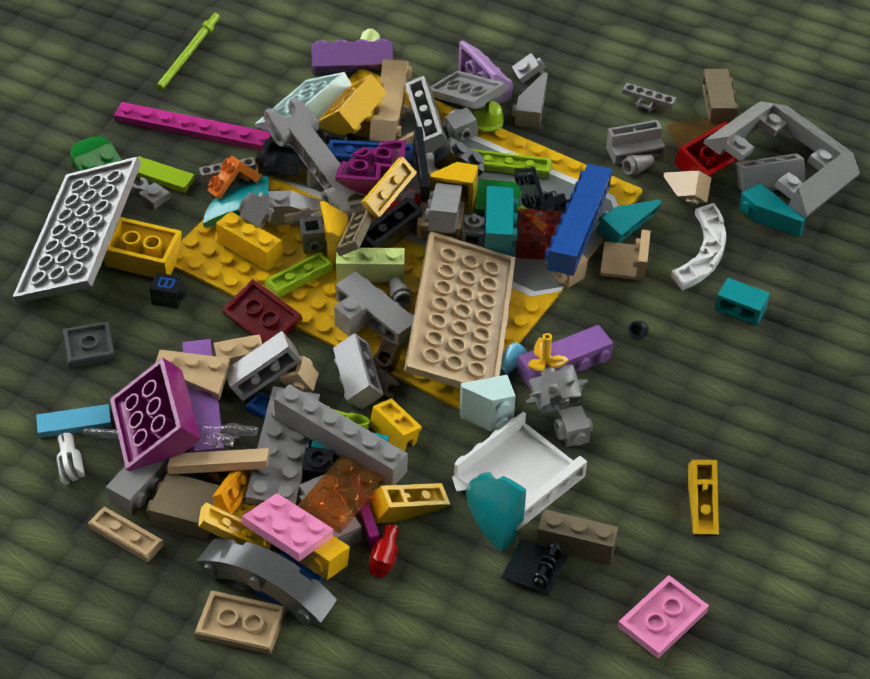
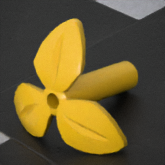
(543, 351)

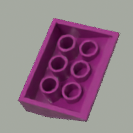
(154, 416)

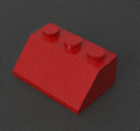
(699, 157)

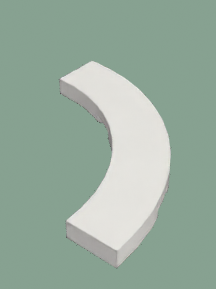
(710, 251)

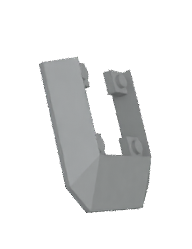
(834, 161)

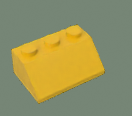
(353, 107)
(143, 248)

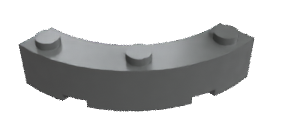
(270, 574)

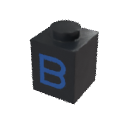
(167, 290)

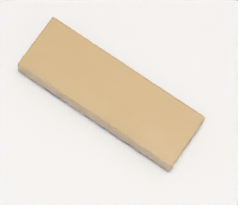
(125, 534)

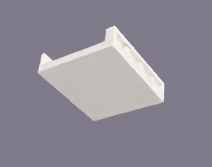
(527, 460)

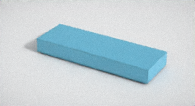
(73, 420)

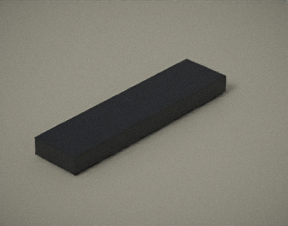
(421, 163)

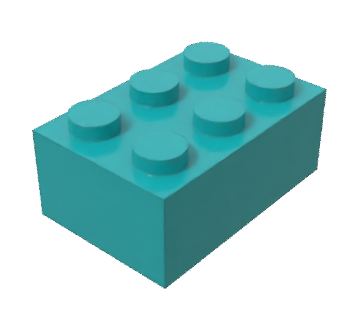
(500, 220)

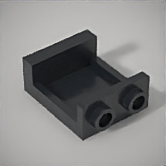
(281, 162)

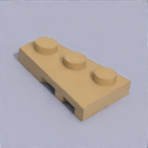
(200, 371)

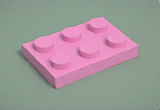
(287, 527)
(663, 616)

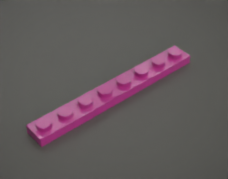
(191, 126)

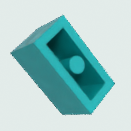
(742, 301)

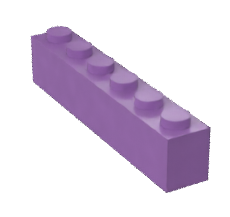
(203, 404)

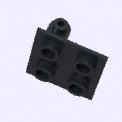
(535, 566)

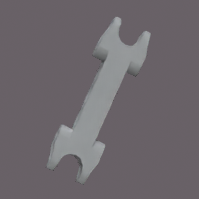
(300, 133)

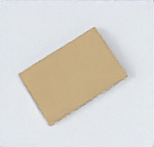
(240, 622)

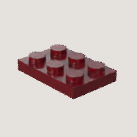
(261, 312)

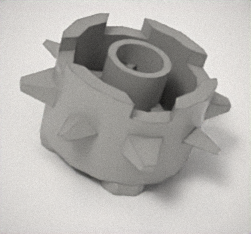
(556, 389)

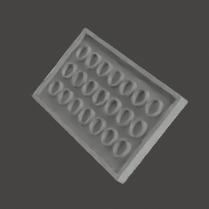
(77, 231)

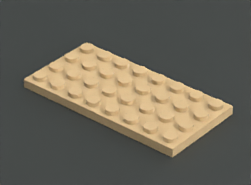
(460, 312)

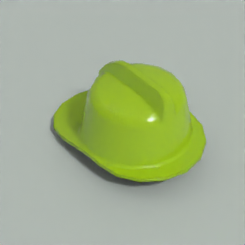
(489, 117)

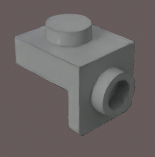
(528, 67)

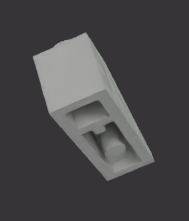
(531, 103)
(289, 202)

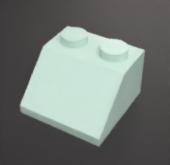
(487, 402)

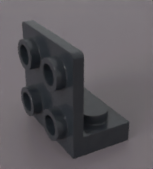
(531, 190)

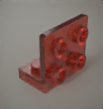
(535, 232)

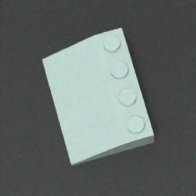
(314, 93)

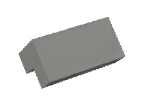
(635, 140)

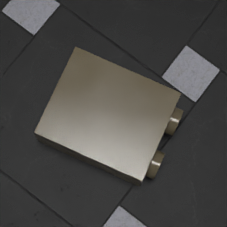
(179, 504)

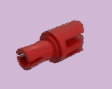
(384, 552)

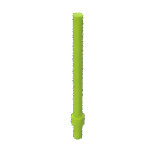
(205, 29)

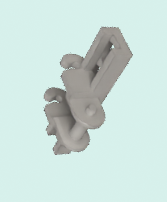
(640, 93)
(210, 171)

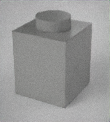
(350, 315)

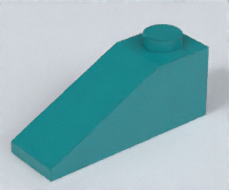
(769, 210)
(625, 219)

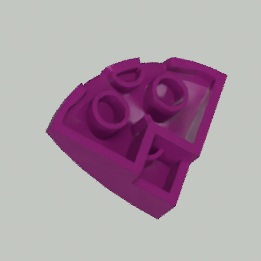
(369, 165)

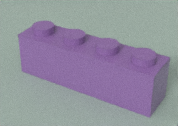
(350, 56)
(581, 349)

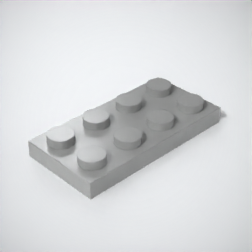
(468, 89)

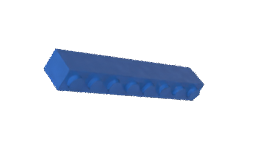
(578, 220)

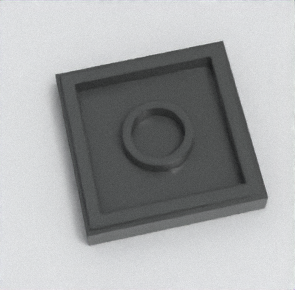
(88, 344)

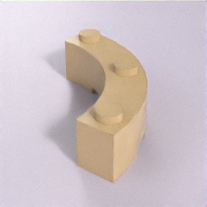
(389, 115)

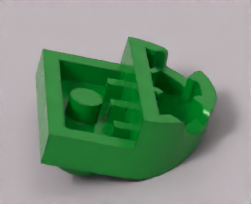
(93, 153)

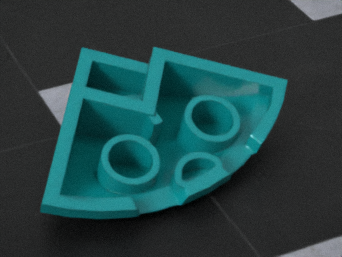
(232, 199)
(496, 507)

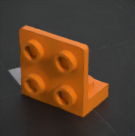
(231, 168)

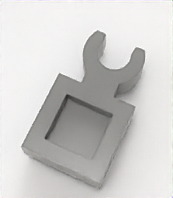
(152, 194)

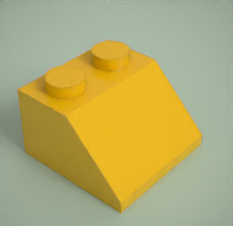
(459, 174)
(334, 225)

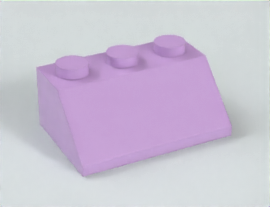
(476, 63)

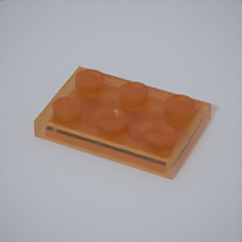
(341, 493)

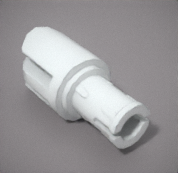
(69, 460)

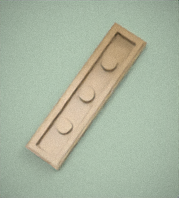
(219, 461)

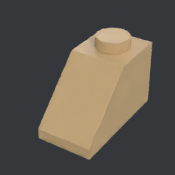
(689, 185)

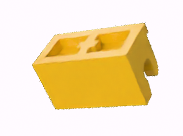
(392, 420)

